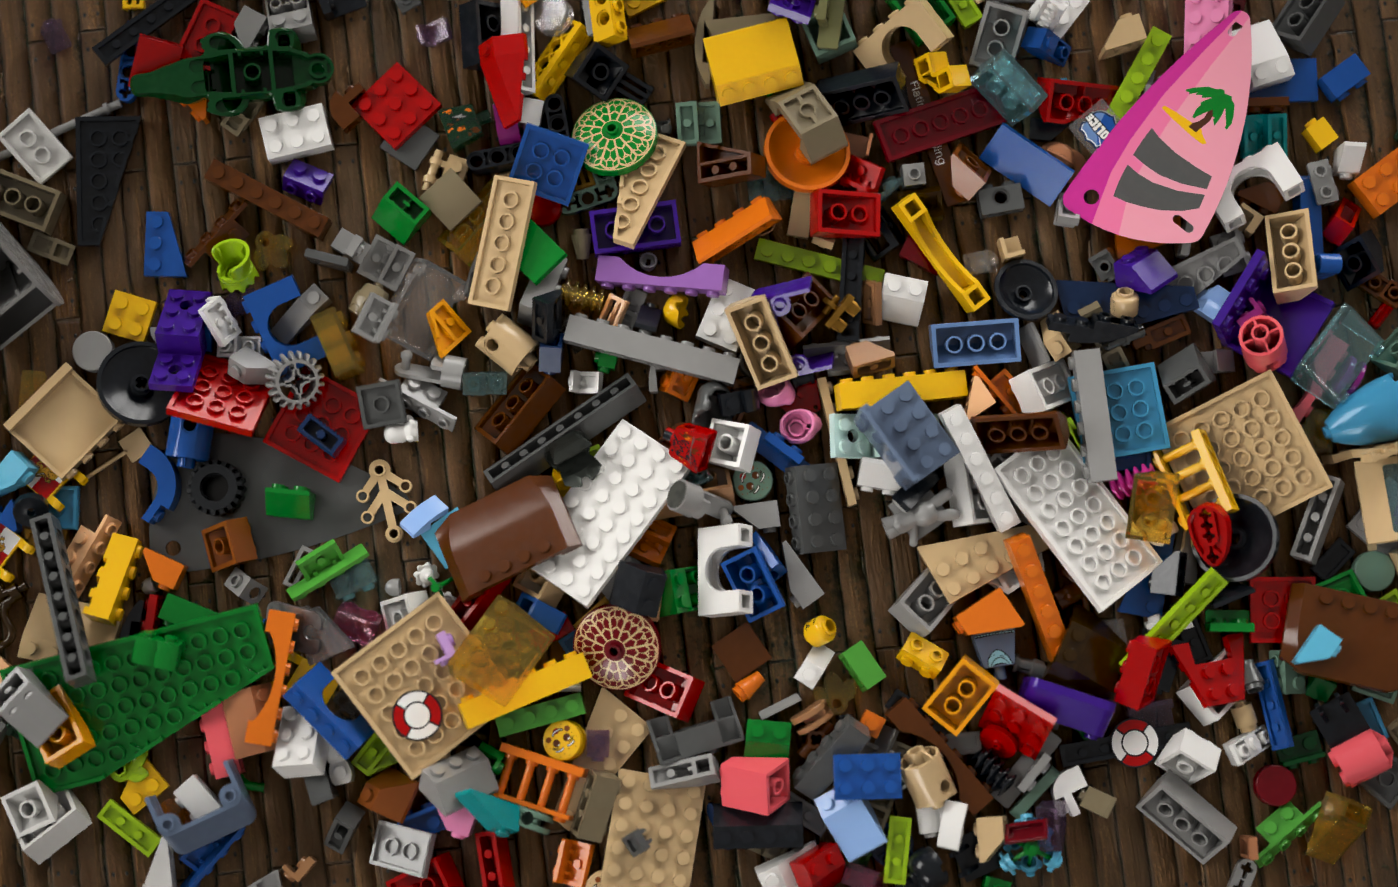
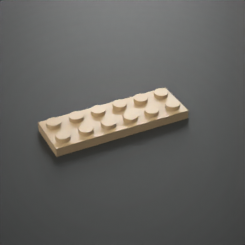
(502, 243)

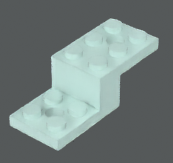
(841, 446)

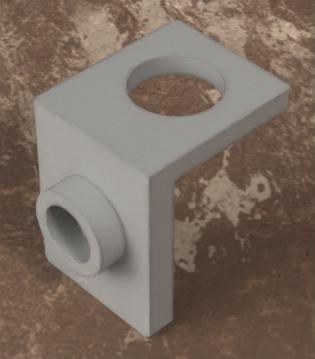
(242, 584)

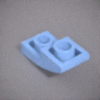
(422, 516)

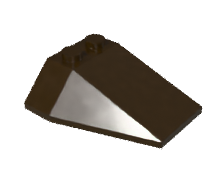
(1087, 656)

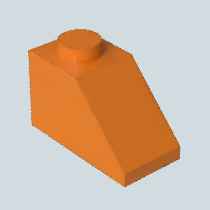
(164, 570)

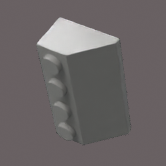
(1186, 817)

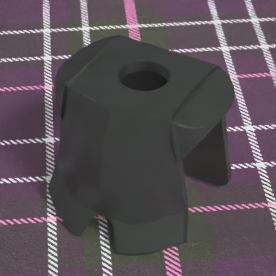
(572, 458)

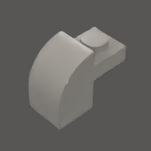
(351, 246)

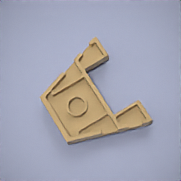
(1366, 453)

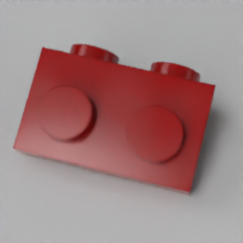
(862, 175)

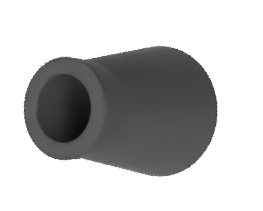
(1252, 678)

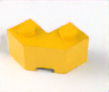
(935, 71)

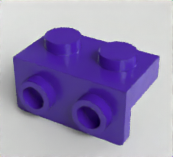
(306, 181)

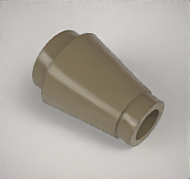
(582, 243)

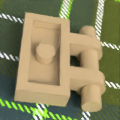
(456, 163)

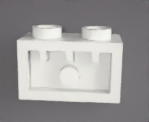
(219, 320)

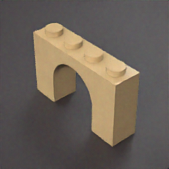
(915, 15)

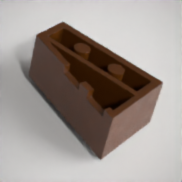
(727, 166)

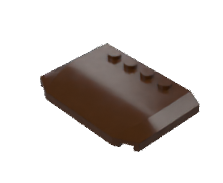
(506, 534)
(1364, 624)

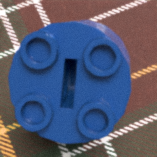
(188, 445)

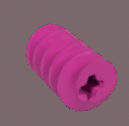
(1124, 484)

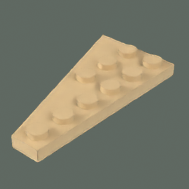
(626, 734)

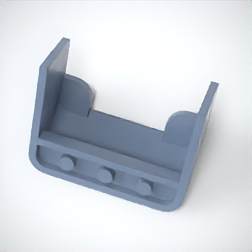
(235, 813)

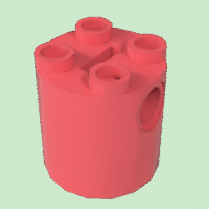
(1263, 343)
(1362, 757)

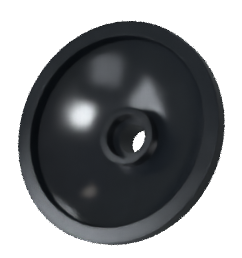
(1032, 282)

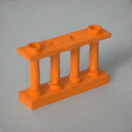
(533, 758)

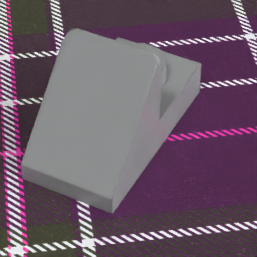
(1063, 216)
(1220, 360)

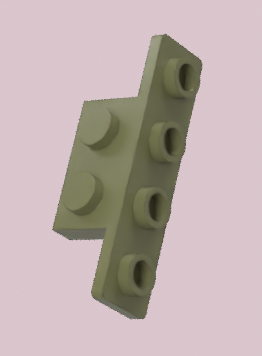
(829, 17)

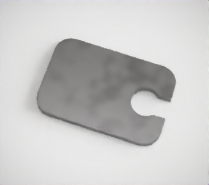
(306, 617)

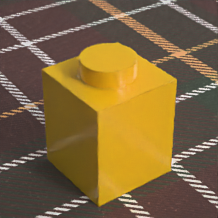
(1319, 134)

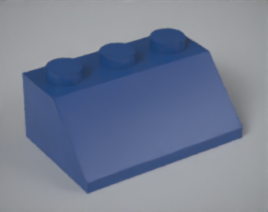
(751, 573)

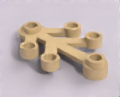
(386, 497)

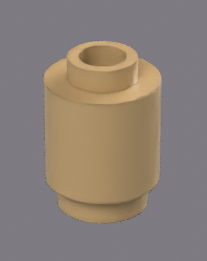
(1244, 716)

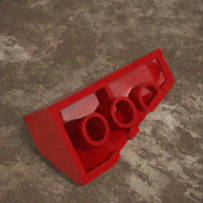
(502, 66)
(1071, 99)

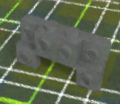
(697, 738)

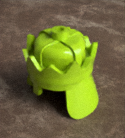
(234, 267)

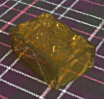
(338, 343)

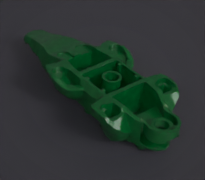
(240, 74)

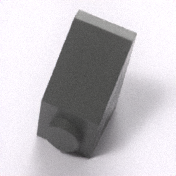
(344, 827)

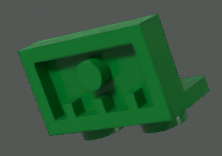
(1228, 621)

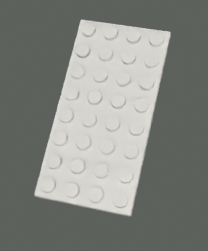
(613, 511)
(1078, 522)

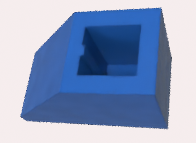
(1046, 45)
(543, 613)

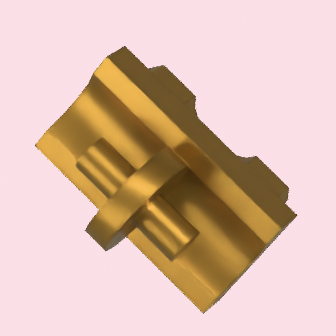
(834, 320)

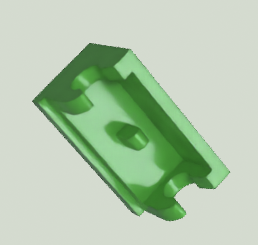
(862, 666)

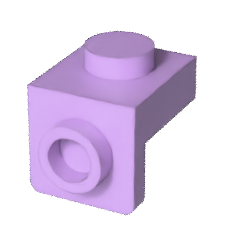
(446, 642)

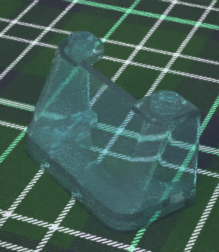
(1338, 357)

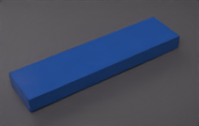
(1274, 707)

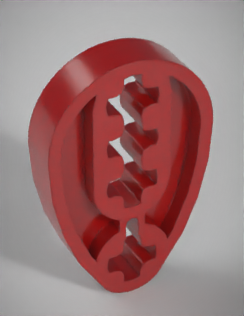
(1221, 529)

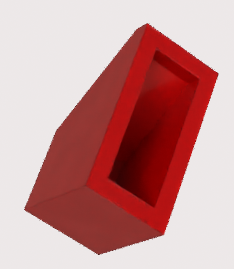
(1341, 222)

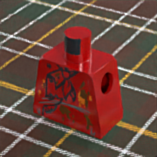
(691, 445)

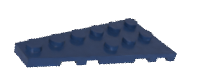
(1152, 307)

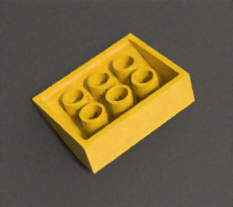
(753, 61)

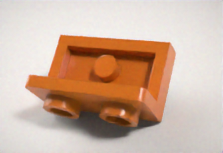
(573, 862)

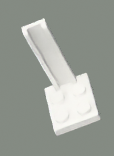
(1056, 14)

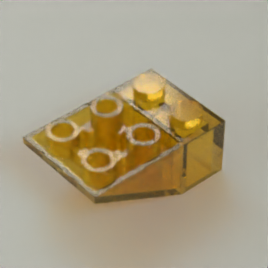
(1337, 827)

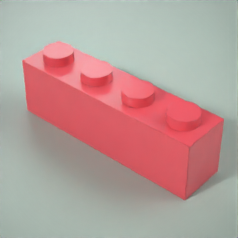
(218, 742)

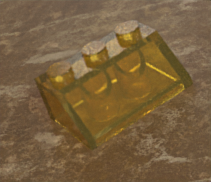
(1152, 506)

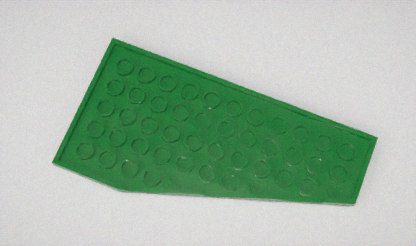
(143, 705)

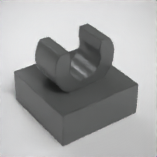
(636, 842)

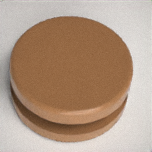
(813, 716)

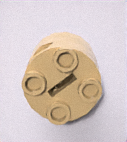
(508, 345)
(927, 777)

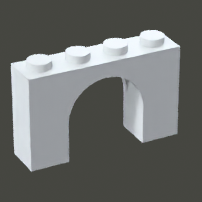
(1268, 163)
(712, 547)

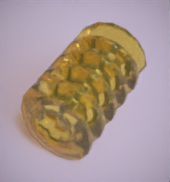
(583, 296)

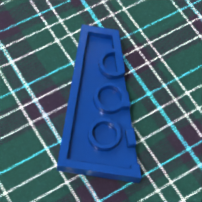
(1139, 599)

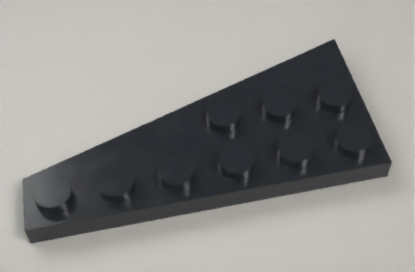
(101, 161)

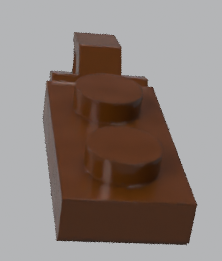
(1163, 333)

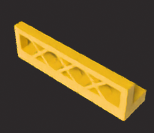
(552, 76)

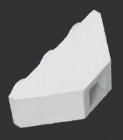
(1247, 745)

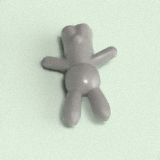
(921, 514)

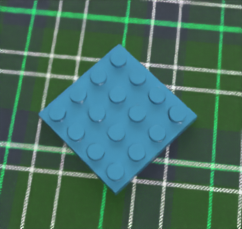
(1134, 410)

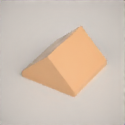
(978, 399)

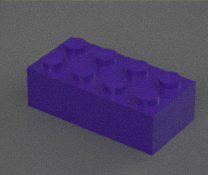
(659, 233)

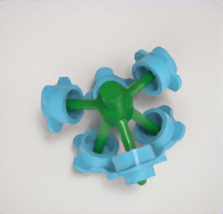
(1029, 861)

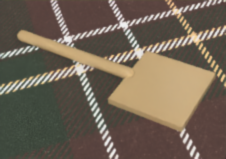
(133, 445)

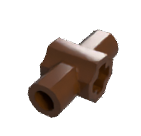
(807, 747)

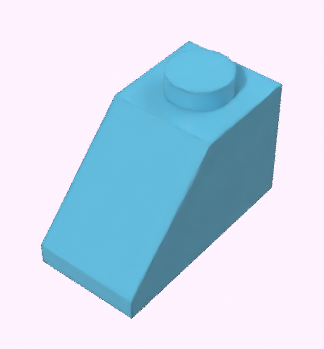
(1318, 646)

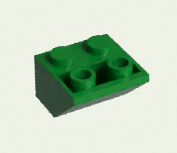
(401, 213)
(289, 503)
(680, 591)

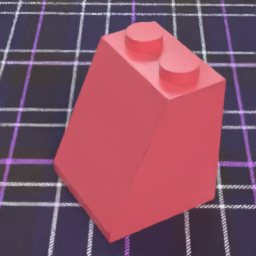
(755, 783)

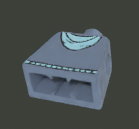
(995, 650)

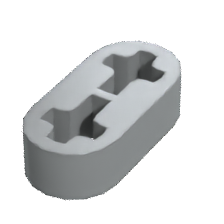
(1237, 874)

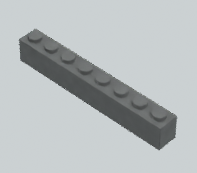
(589, 417)

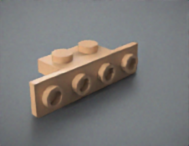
(88, 549)

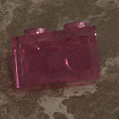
(357, 623)

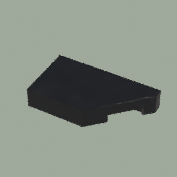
(1044, 131)

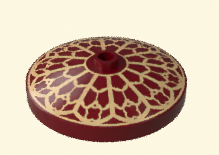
(630, 634)

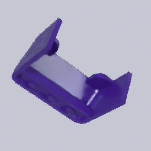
(780, 303)
(1069, 706)

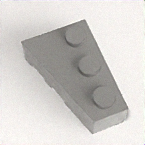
(548, 284)

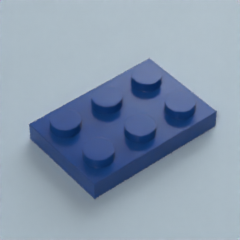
(867, 776)

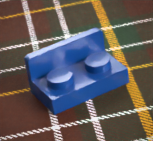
(772, 561)
(425, 819)

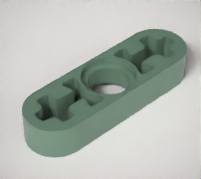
(1031, 797)

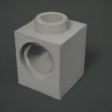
(913, 176)

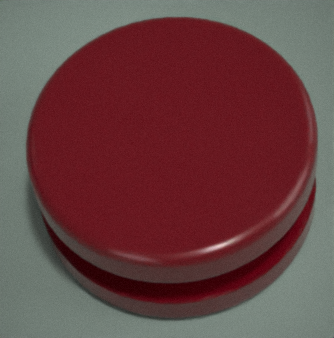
(1274, 785)

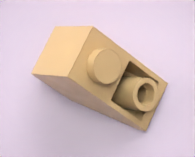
(990, 836)

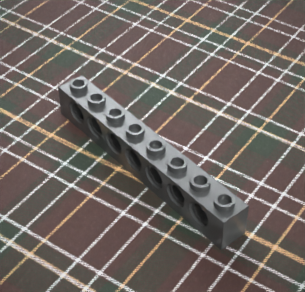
(62, 600)

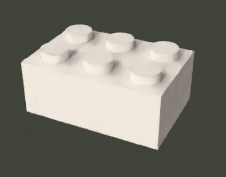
(296, 134)
(715, 325)
(299, 747)

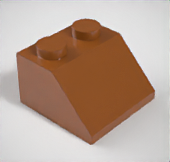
(229, 544)

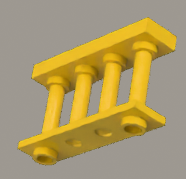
(1209, 462)

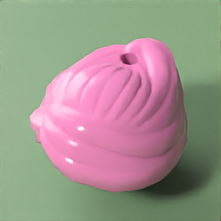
(778, 394)
(794, 425)

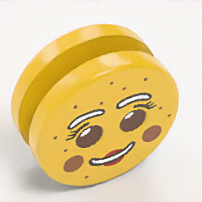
(564, 740)

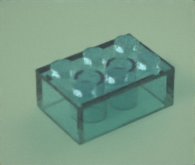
(1008, 87)

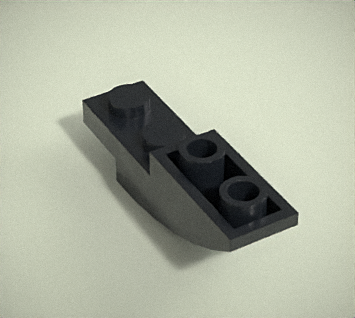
(1101, 328)

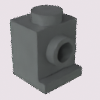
(1105, 256)

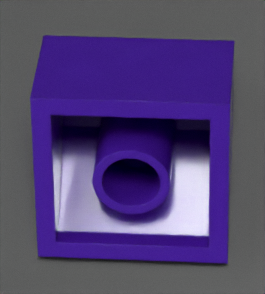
(1143, 270)

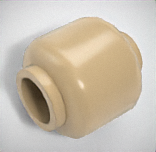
(1124, 302)

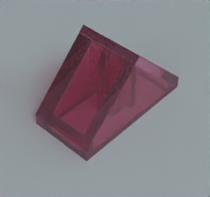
(862, 876)

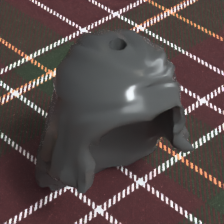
(707, 404)

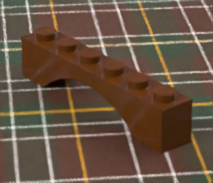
(268, 199)
(969, 789)

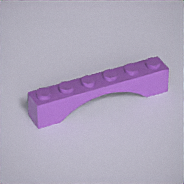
(705, 279)

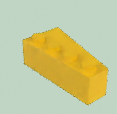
(114, 580)

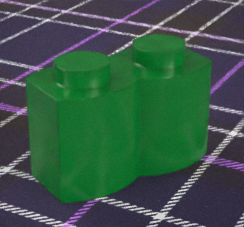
(157, 650)

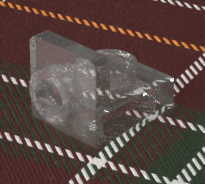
(981, 262)

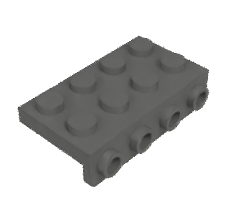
(815, 508)

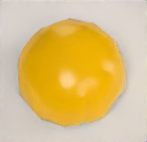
(675, 310)

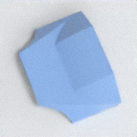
(1211, 301)

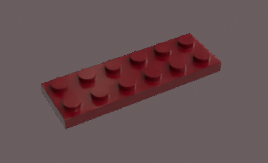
(936, 124)

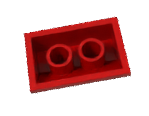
(1141, 671)

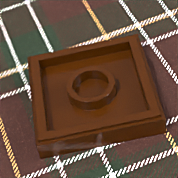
(741, 652)

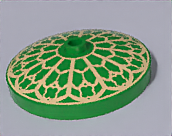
(618, 135)

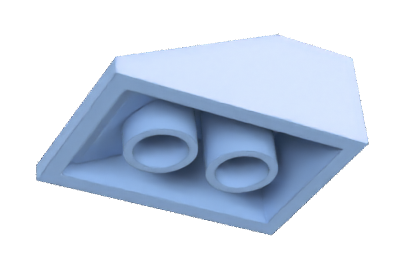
(851, 825)

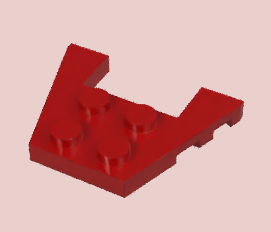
(1215, 681)

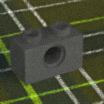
(990, 208)

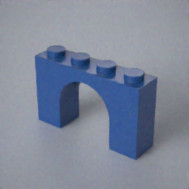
(262, 303)
(308, 701)

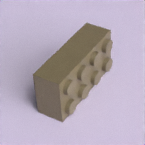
(29, 203)

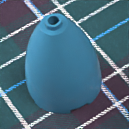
(1367, 415)

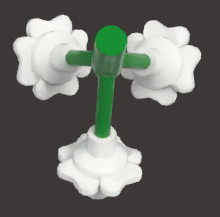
(426, 576)

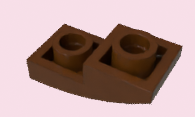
(1382, 290)

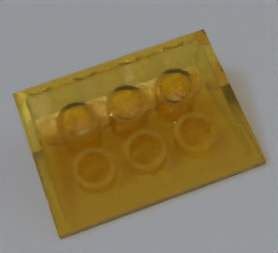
(500, 651)

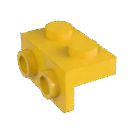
(922, 656)

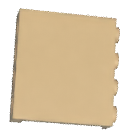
(63, 423)

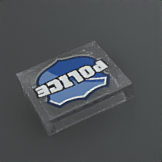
(1094, 125)

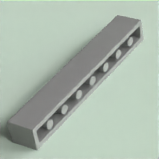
(651, 350)

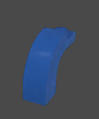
(168, 483)

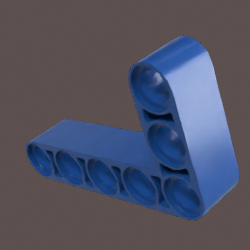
(1326, 264)

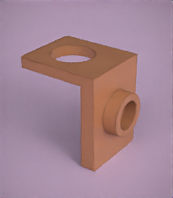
(860, 145)

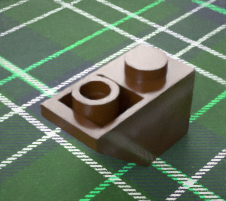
(1261, 197)

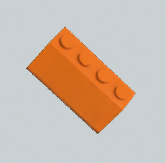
(735, 231)

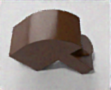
(341, 107)

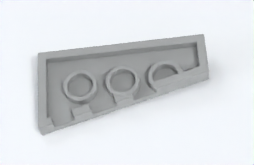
(1208, 265)

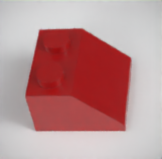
(819, 866)

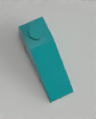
(492, 813)

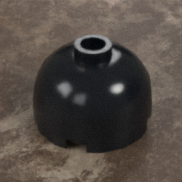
(925, 869)

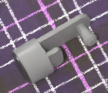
(444, 371)
(694, 502)

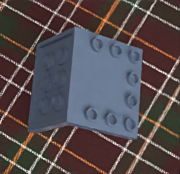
(906, 435)

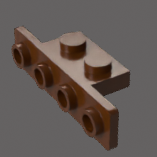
(224, 228)

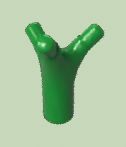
(253, 786)

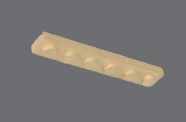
(845, 472)

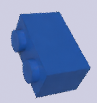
(1343, 77)

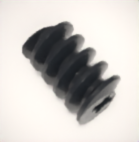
(992, 770)

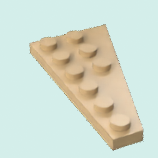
(642, 190)
(972, 561)

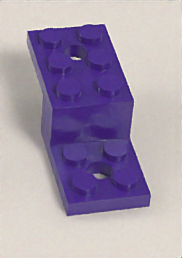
(179, 342)

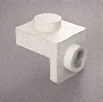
(585, 382)

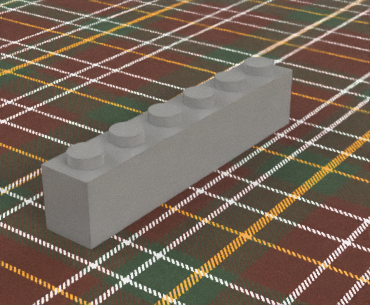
(1093, 416)

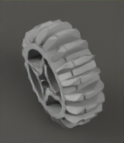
(297, 388)

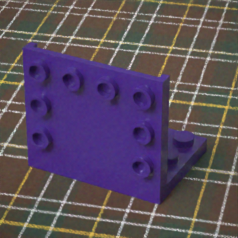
(1298, 319)

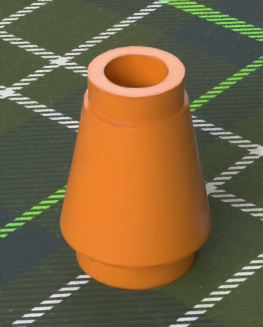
(748, 686)

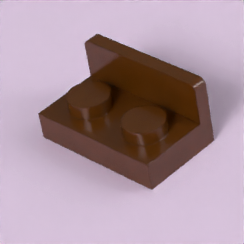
(1267, 105)

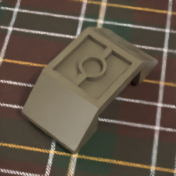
(811, 120)

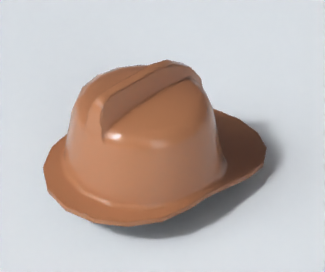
(1066, 155)

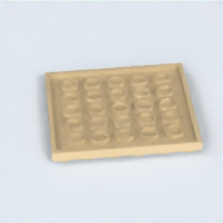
(1256, 445)
(401, 663)

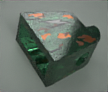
(463, 125)

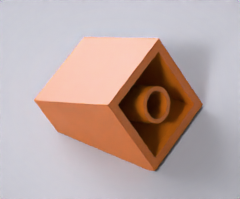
(987, 614)

